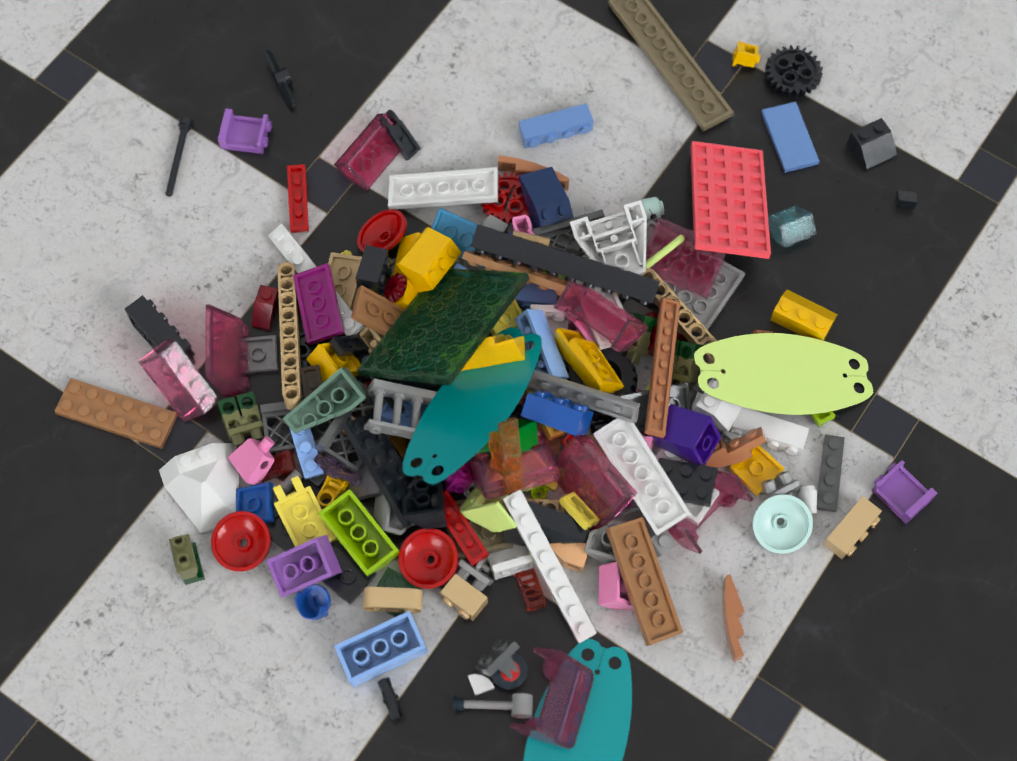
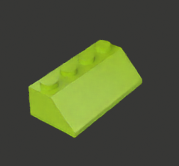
(359, 533)

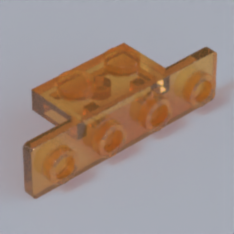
(507, 455)

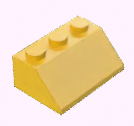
(428, 259)
(803, 316)

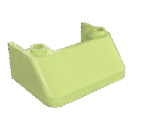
(487, 512)

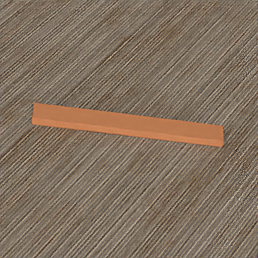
(662, 368)

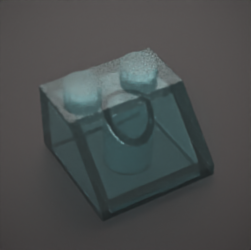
(791, 225)

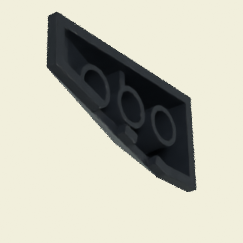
(425, 501)
(555, 525)

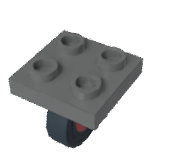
(503, 664)

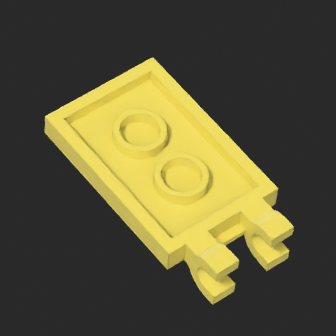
(300, 514)

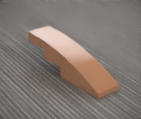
(522, 166)
(731, 613)

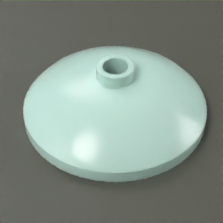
(789, 534)

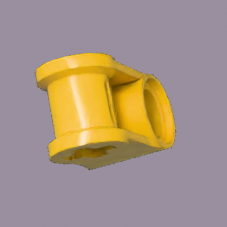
(331, 490)

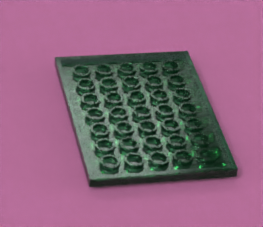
(444, 327)

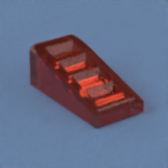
(536, 604)

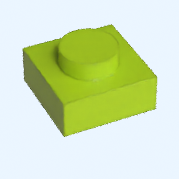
(822, 418)

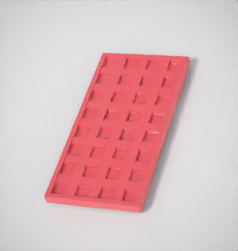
(729, 200)

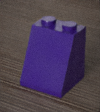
(689, 435)

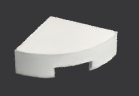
(480, 684)

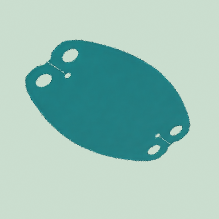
(467, 411)
(606, 715)

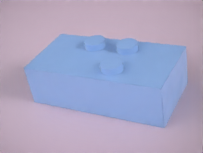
(381, 649)

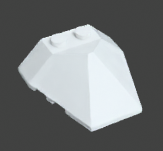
(615, 238)
(203, 484)

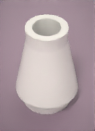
(809, 497)

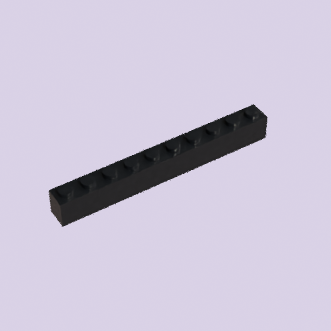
(565, 263)

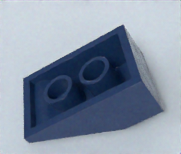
(545, 197)

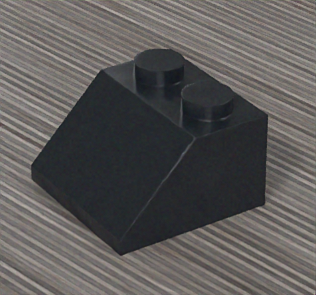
(873, 144)

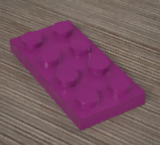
(318, 304)

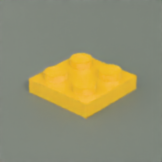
(757, 469)

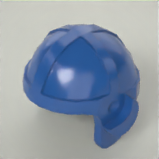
(313, 602)

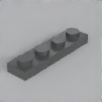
(830, 473)

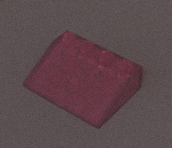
(684, 265)
(226, 352)
(594, 479)

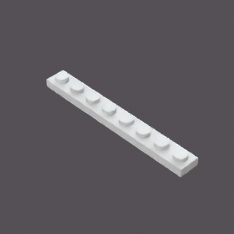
(298, 257)
(549, 566)

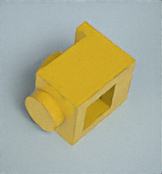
(745, 55)

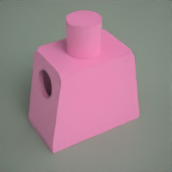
(253, 459)

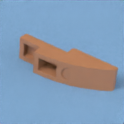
(737, 449)

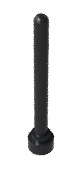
(185, 125)

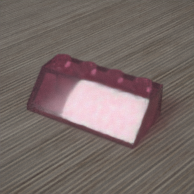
(368, 154)
(178, 380)

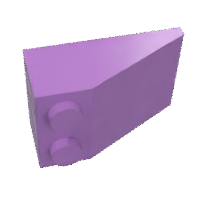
(304, 566)

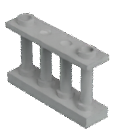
(399, 393)

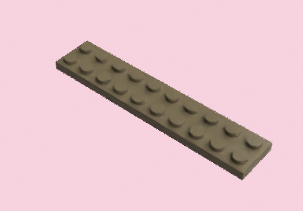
(672, 61)

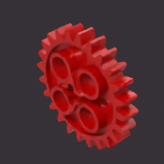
(504, 196)

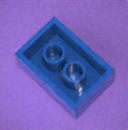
(557, 412)

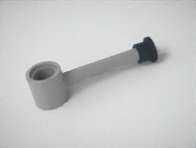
(520, 705)

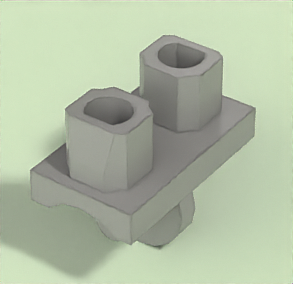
(785, 486)
(482, 579)

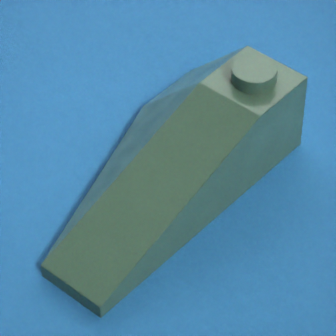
(331, 399)

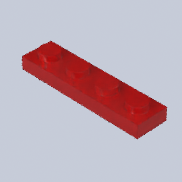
(298, 198)
(463, 532)

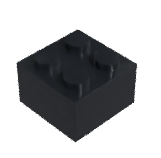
(374, 269)

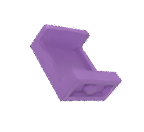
(244, 133)
(902, 492)

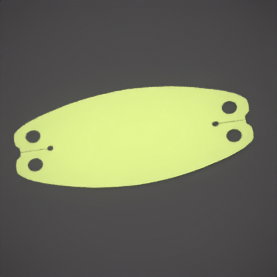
(783, 373)

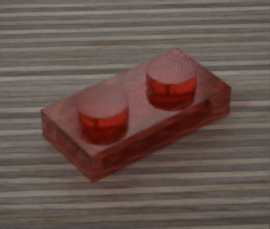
(282, 464)

